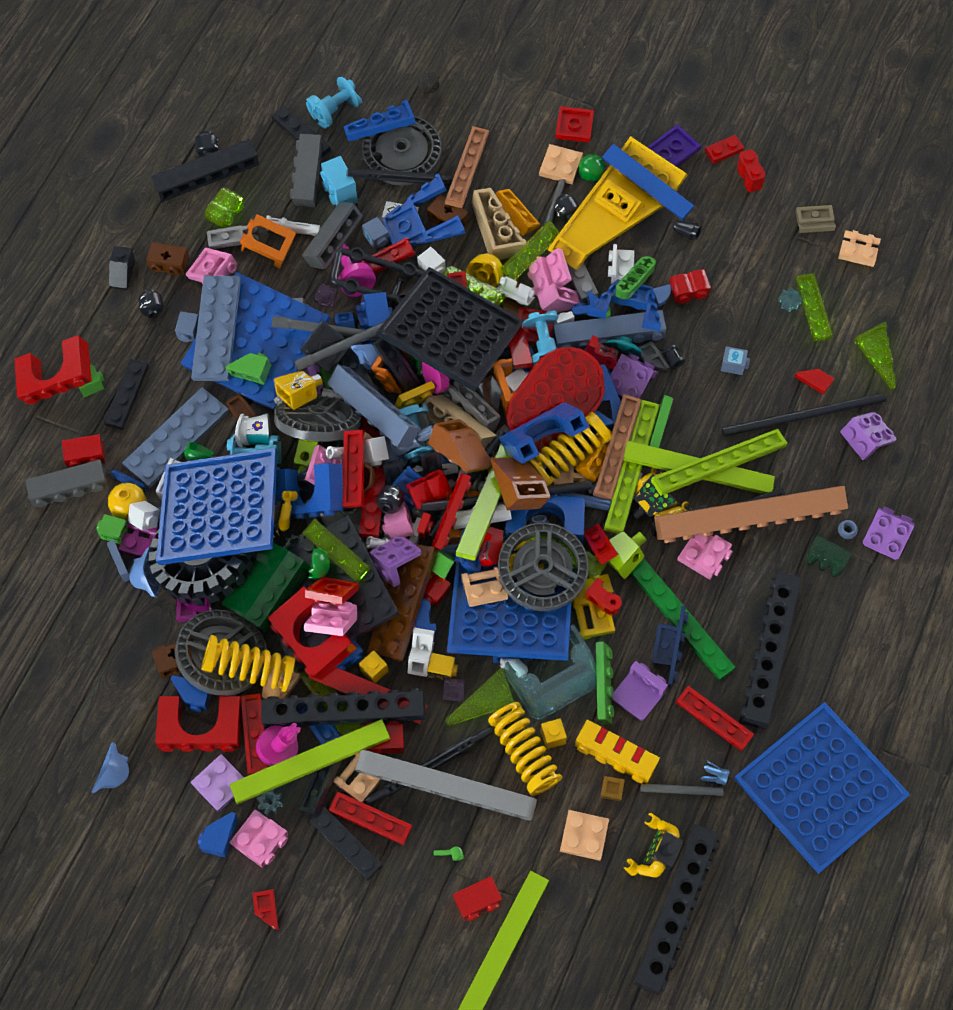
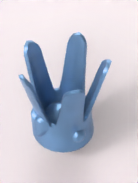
(721, 773)

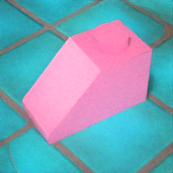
(557, 298)
(398, 523)

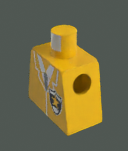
(297, 388)

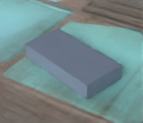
(118, 561)

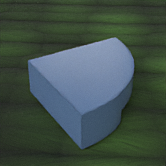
(662, 294)

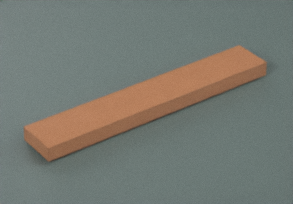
(467, 167)
(615, 452)

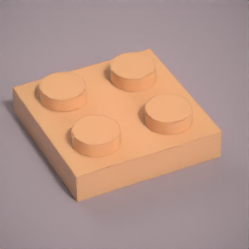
(560, 164)
(584, 835)

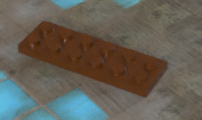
(393, 636)

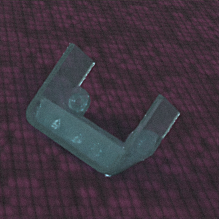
(561, 689)

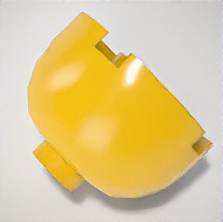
(486, 268)
(121, 498)

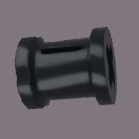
(673, 357)

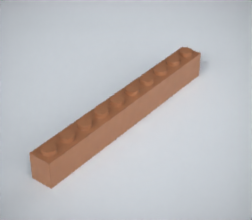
(750, 513)

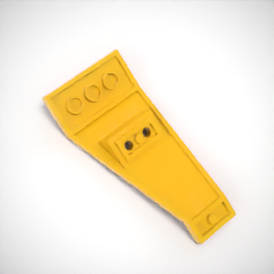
(604, 219)

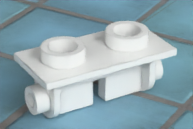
(522, 295)

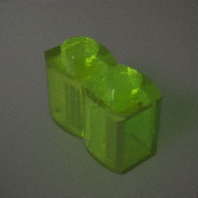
(224, 207)

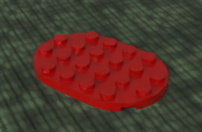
(557, 378)

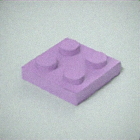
(215, 781)

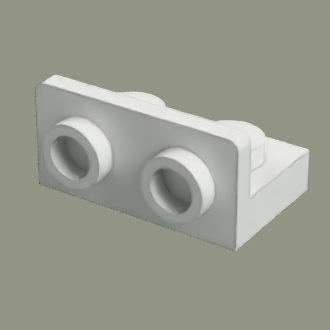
(621, 263)

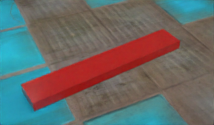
(348, 683)

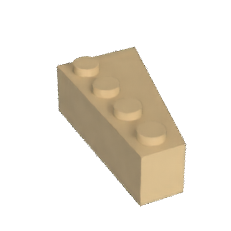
(497, 230)
(444, 410)

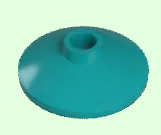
(624, 345)

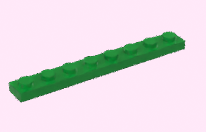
(671, 608)

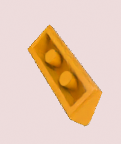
(517, 211)
(592, 464)

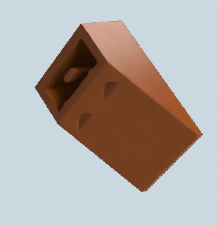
(459, 445)
(520, 484)

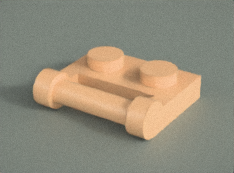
(483, 592)
(361, 786)

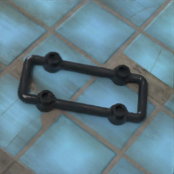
(357, 255)

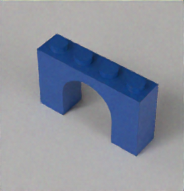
(563, 418)
(327, 491)
(567, 509)

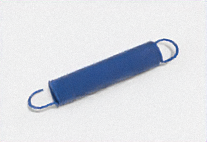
(126, 479)

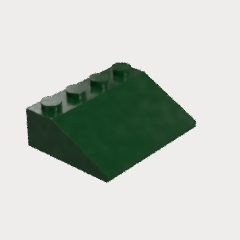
(271, 583)

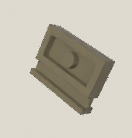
(815, 218)

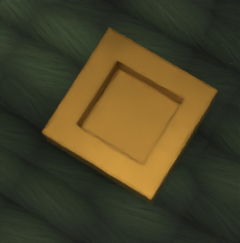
(612, 788)

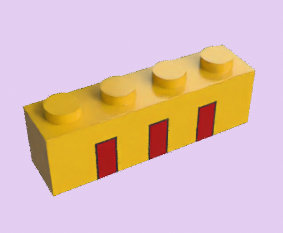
(617, 752)

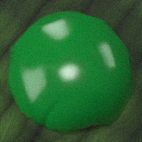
(591, 167)
(196, 452)
(319, 565)

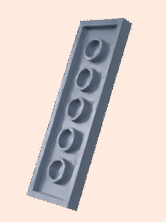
(216, 328)
(169, 441)

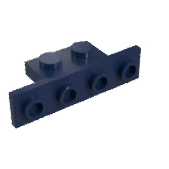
(667, 645)

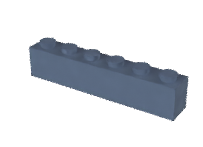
(580, 332)
(373, 406)

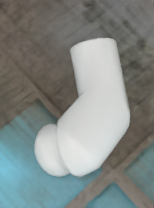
(520, 668)

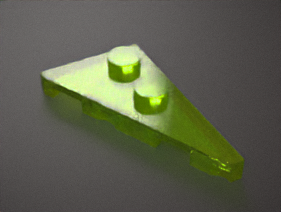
(876, 348)
(487, 699)

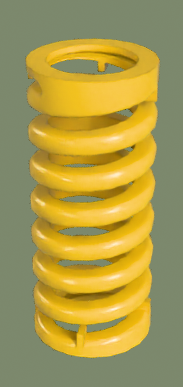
(602, 431)
(214, 650)
(535, 783)

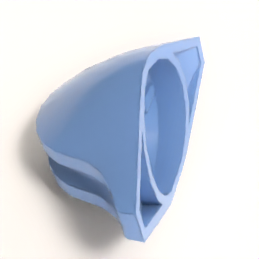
(366, 354)
(141, 575)
(113, 771)

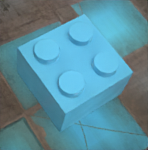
(336, 182)

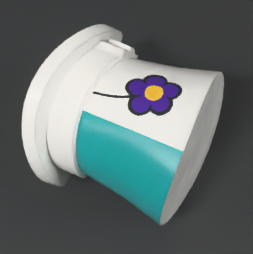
(253, 430)

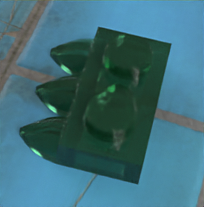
(829, 555)

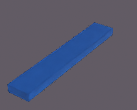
(648, 182)

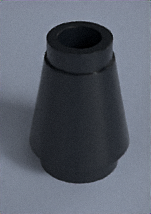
(687, 229)

